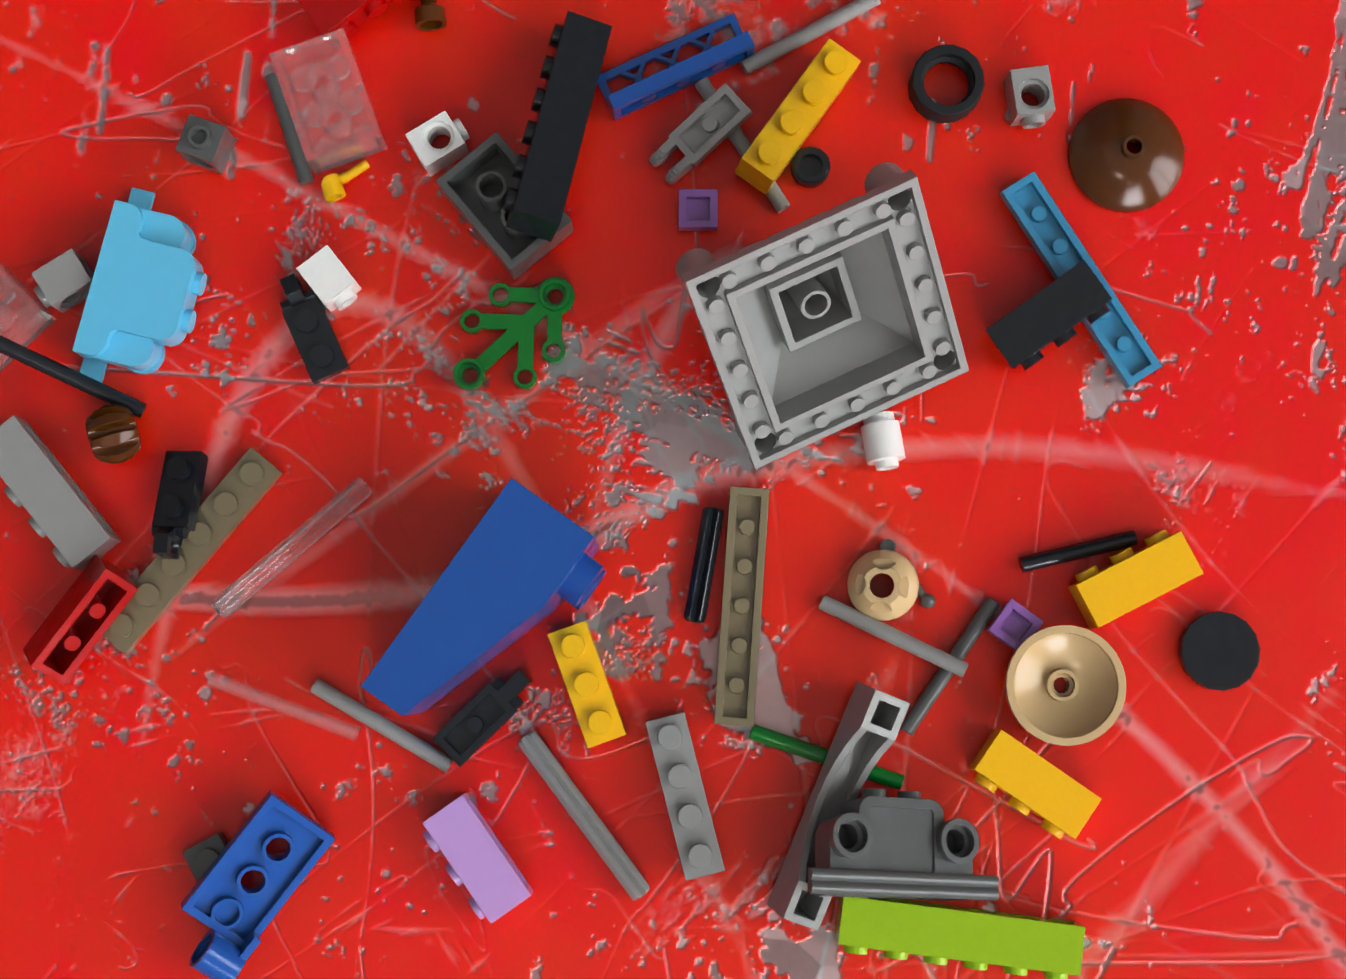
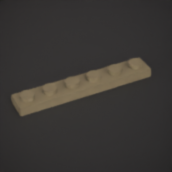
(215, 523)
(741, 606)

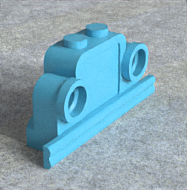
(139, 290)

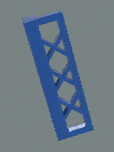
(678, 74)

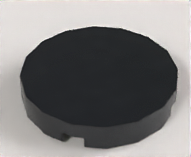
(1219, 651)

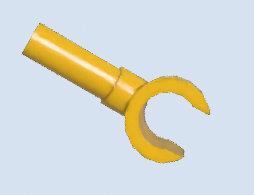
(333, 184)

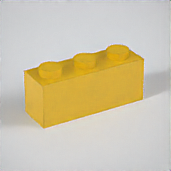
(1134, 578)
(587, 684)
(1033, 785)

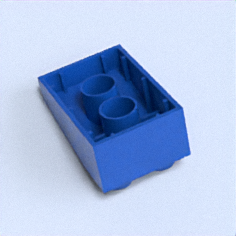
(487, 598)

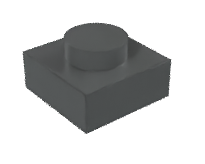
(203, 854)

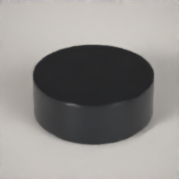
(810, 167)

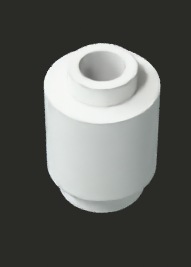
(883, 441)

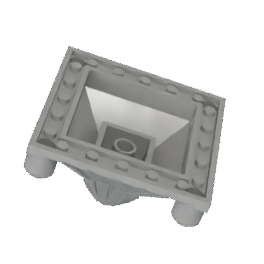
(828, 317)

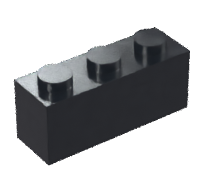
(1050, 316)

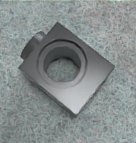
(206, 144)

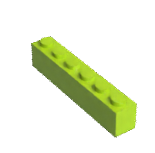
(960, 934)

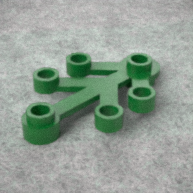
(518, 329)

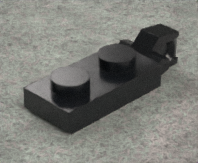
(312, 331)
(178, 501)
(482, 717)

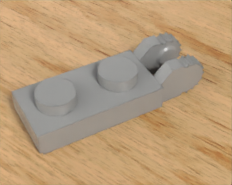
(702, 132)

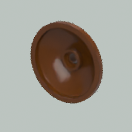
(1110, 172)

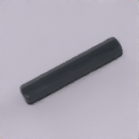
(703, 565)

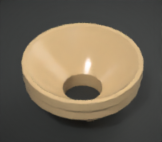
(904, 578)

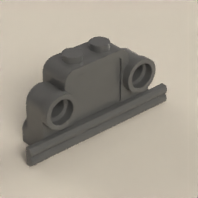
(897, 852)

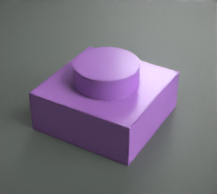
(698, 209)
(1014, 624)

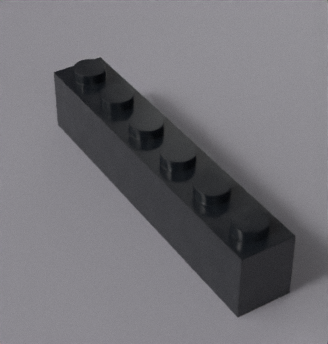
(558, 127)

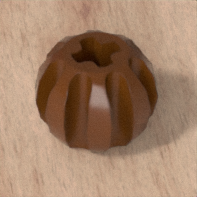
(113, 433)

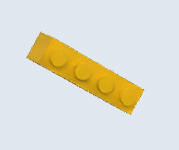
(797, 116)

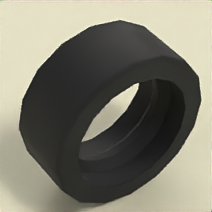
(955, 56)

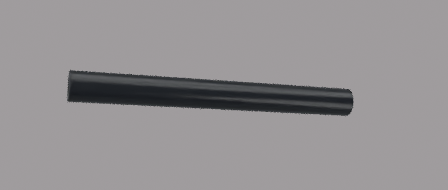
(70, 376)

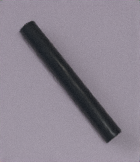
(1078, 551)

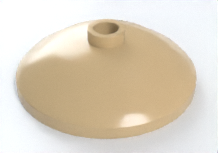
(1092, 691)

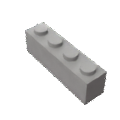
(51, 497)
(685, 796)

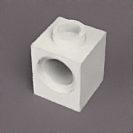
(438, 159)
(329, 279)

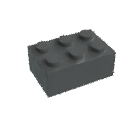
(478, 193)

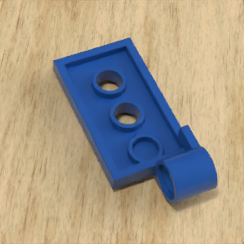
(242, 913)

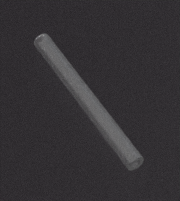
(284, 705)

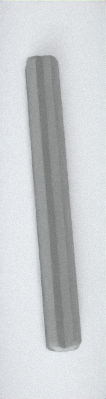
(584, 815)

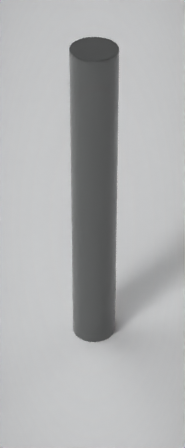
(293, 144)

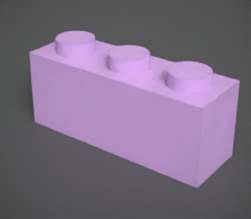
(476, 859)

